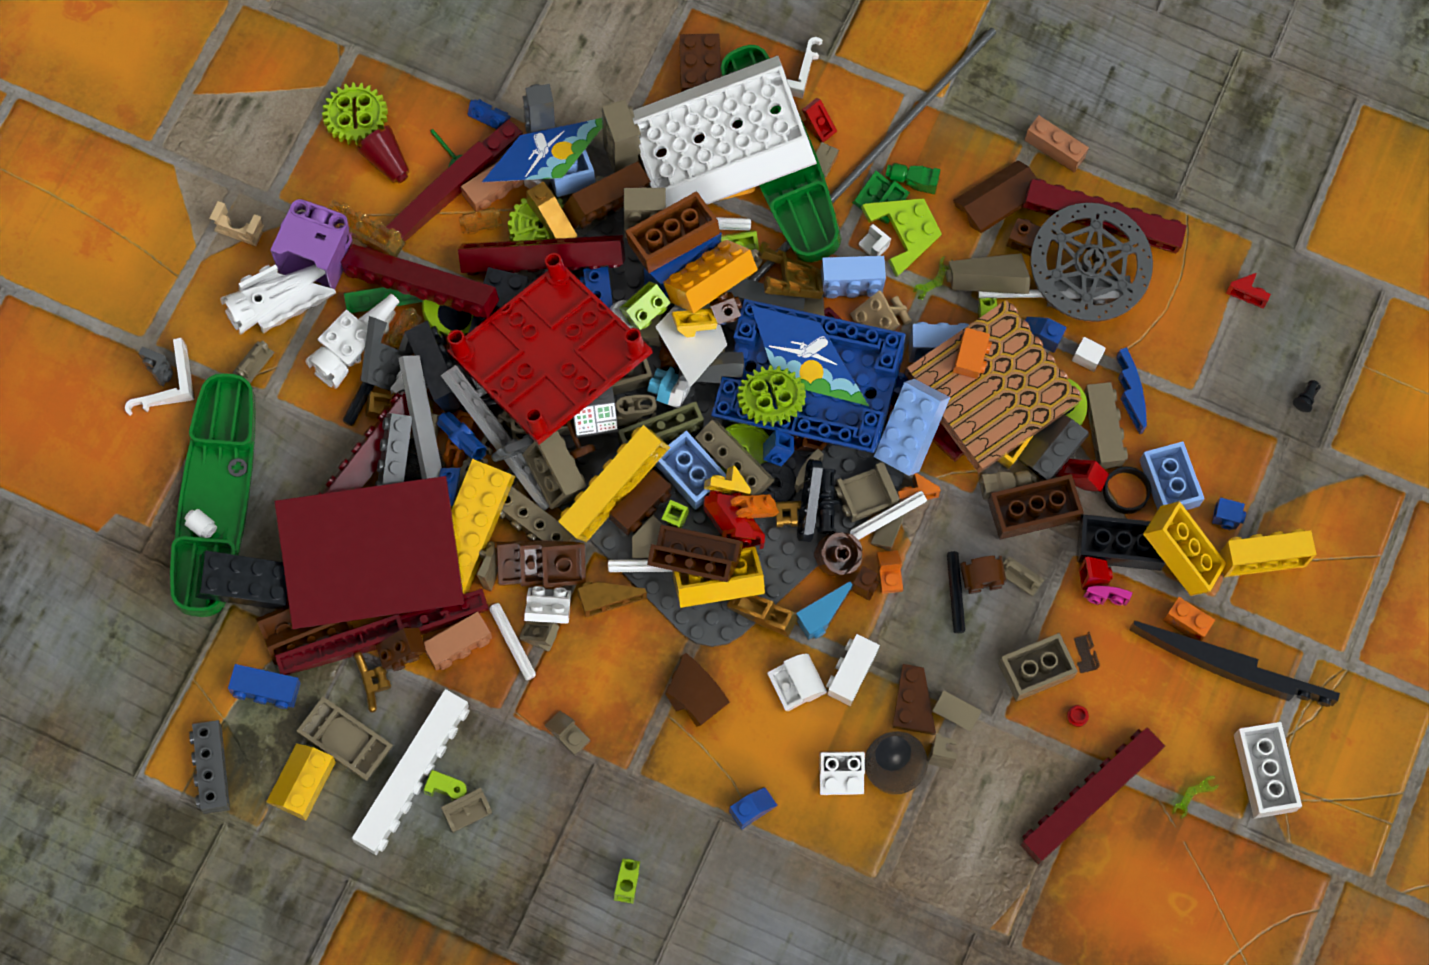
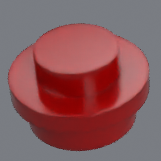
(1077, 716)

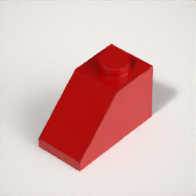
(1086, 474)
(1094, 573)

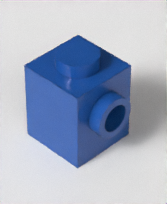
(778, 448)
(1228, 514)

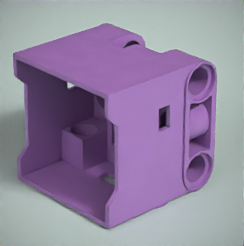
(312, 240)

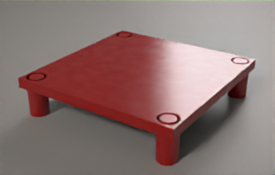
(549, 351)

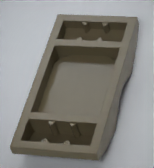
(344, 738)

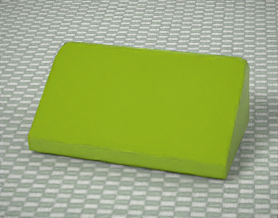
(746, 239)

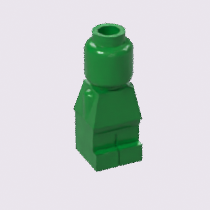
(917, 177)

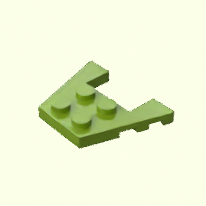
(912, 224)

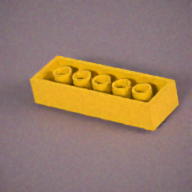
(613, 483)
(477, 513)

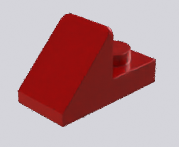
(818, 120)
(1244, 291)

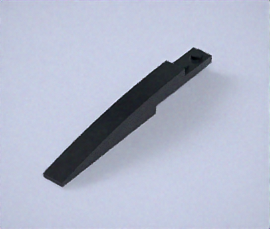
(1234, 666)

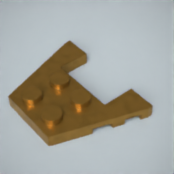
(798, 276)

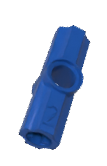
(461, 436)

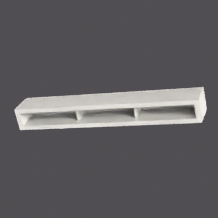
(410, 772)

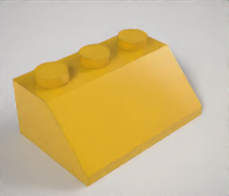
(301, 781)

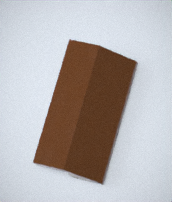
(996, 196)
(695, 553)
(280, 636)

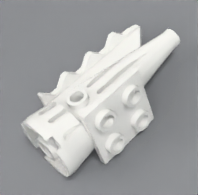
(274, 297)
(346, 341)

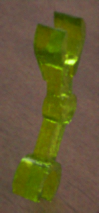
(937, 282)
(1191, 792)

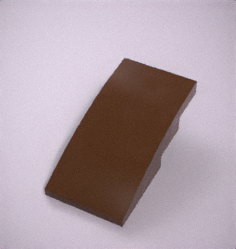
(541, 563)

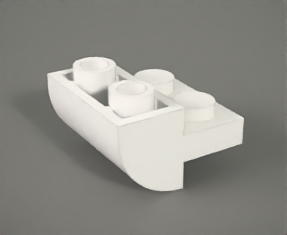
(548, 605)
(797, 681)
(842, 772)

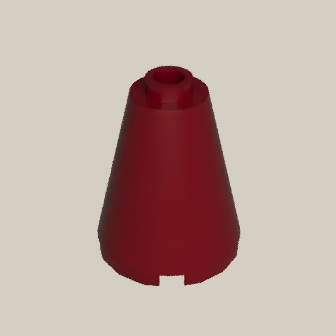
(385, 154)

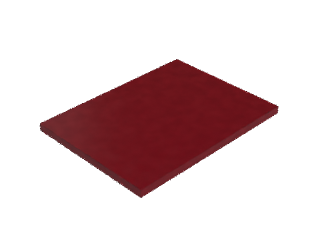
(369, 552)

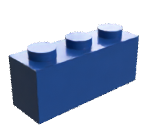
(264, 686)

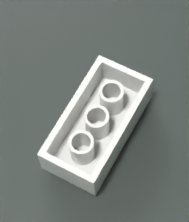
(1267, 770)

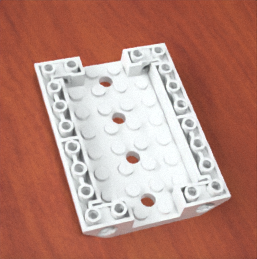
(727, 157)

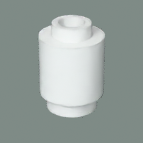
(200, 523)

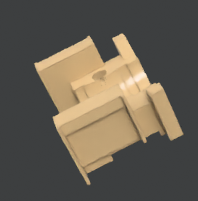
(249, 233)

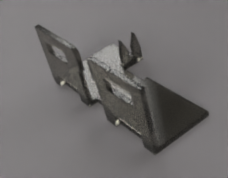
(1087, 663)

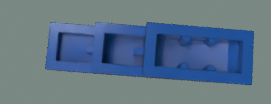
(1133, 395)

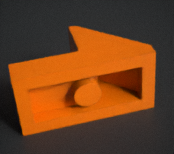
(920, 484)
(890, 571)

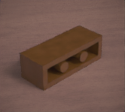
(640, 503)

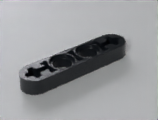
(809, 500)

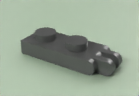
(512, 448)

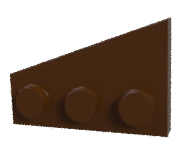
(913, 702)

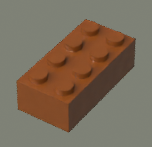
(672, 232)

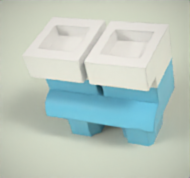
(669, 387)

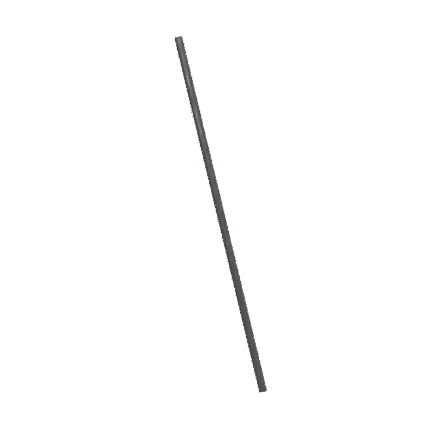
(892, 135)

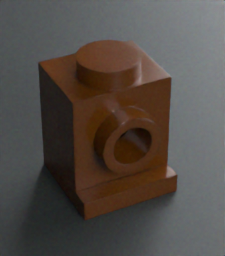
(865, 583)

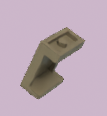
(867, 493)

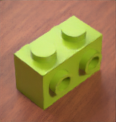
(645, 306)

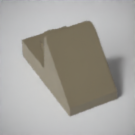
(539, 634)
(567, 732)

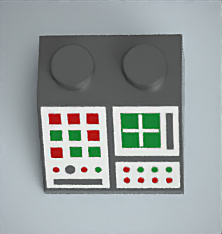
(597, 417)

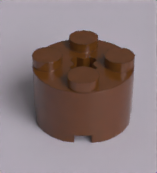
(827, 553)
(983, 573)

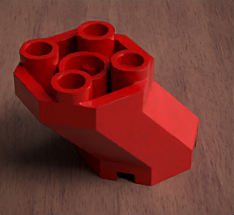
(724, 517)

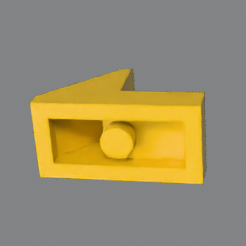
(689, 322)
(732, 484)

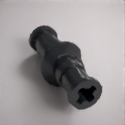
(826, 503)

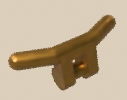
(791, 506)
(367, 677)

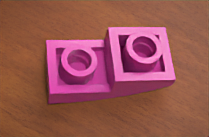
(1099, 594)

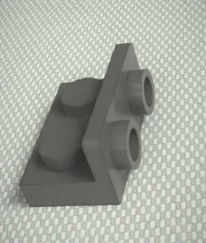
(157, 365)

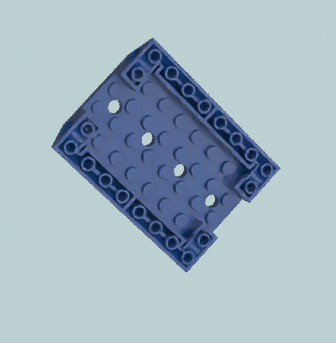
(868, 353)

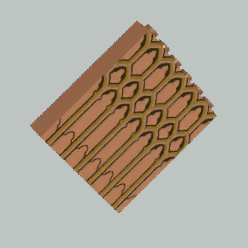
(1008, 401)

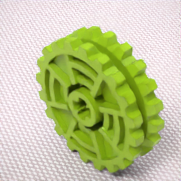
(525, 223)

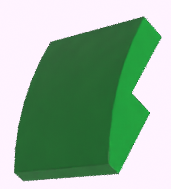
(878, 190)

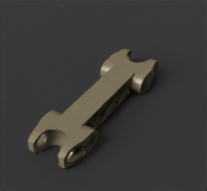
(627, 411)

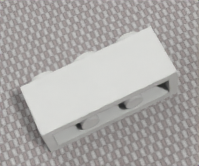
(852, 669)

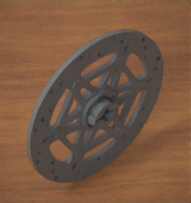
(1084, 267)

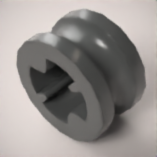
(233, 463)

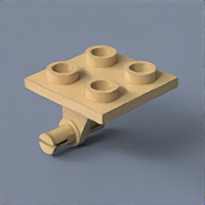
(879, 314)

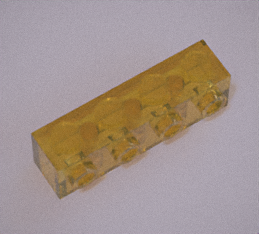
(370, 232)

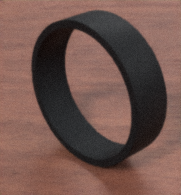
(1139, 474)

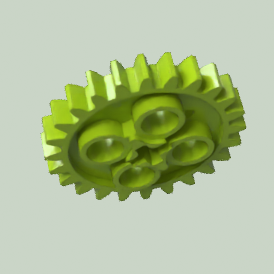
(336, 115)
(783, 388)

